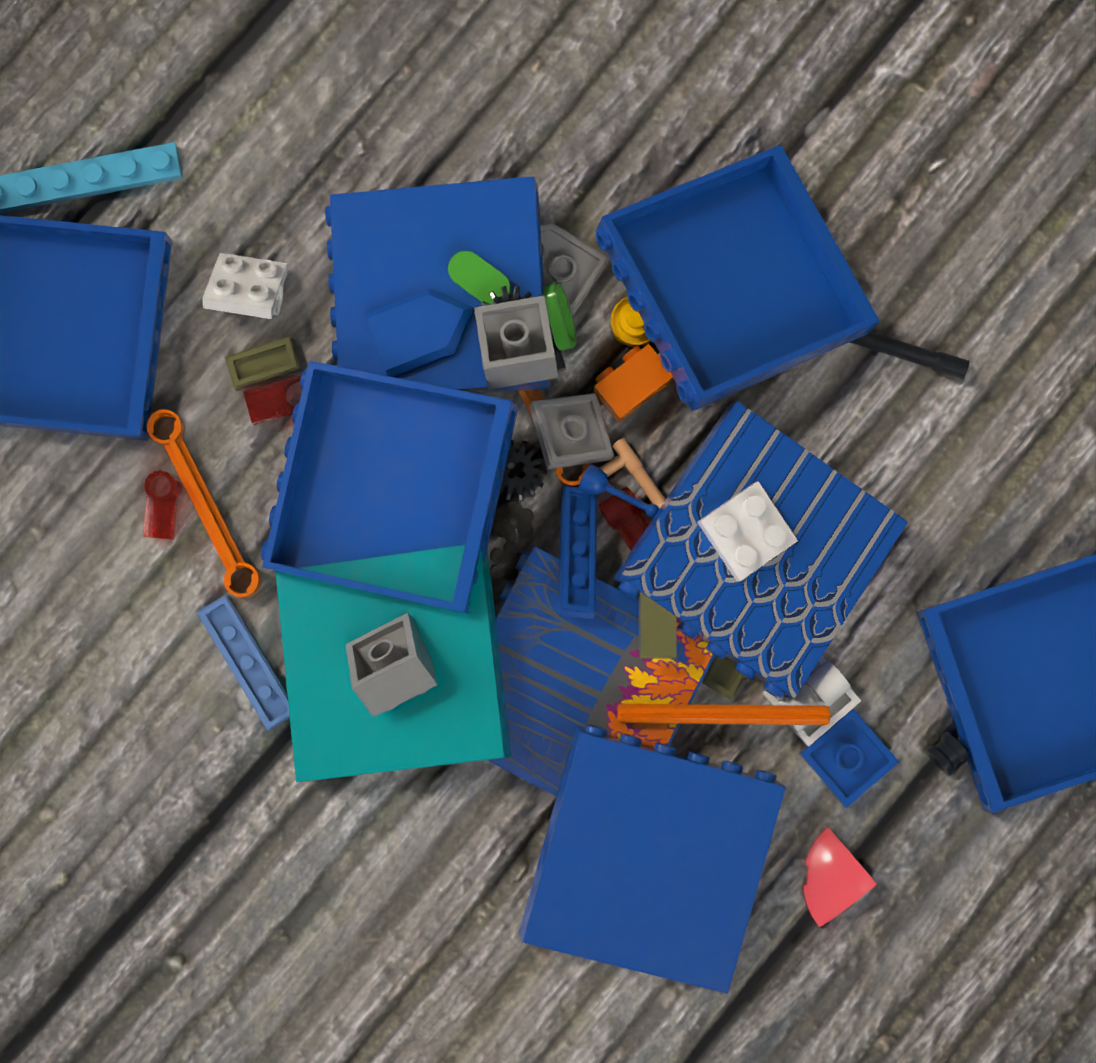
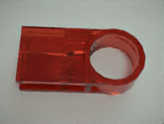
(269, 401)

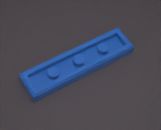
(577, 553)

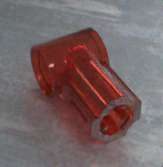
(161, 510)
(624, 518)

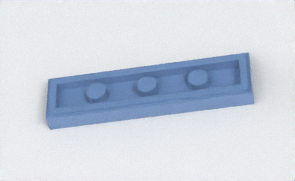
(246, 661)

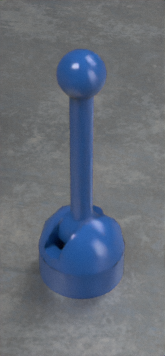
(596, 482)

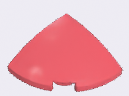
(833, 878)

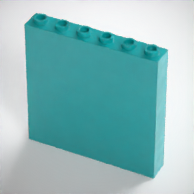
(447, 724)

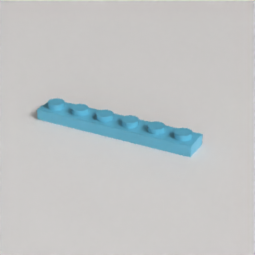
(89, 177)

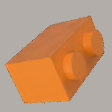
(632, 383)

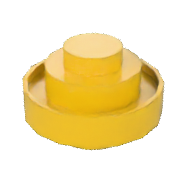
(628, 325)

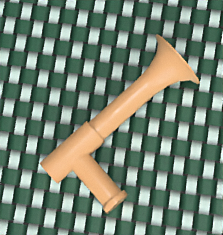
(628, 458)

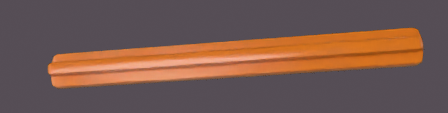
(723, 714)

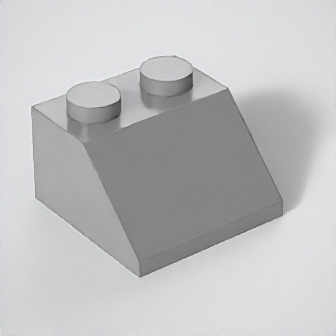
(516, 342)
(390, 665)

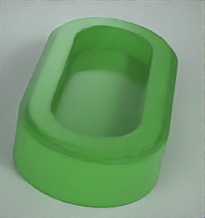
(477, 276)
(559, 316)

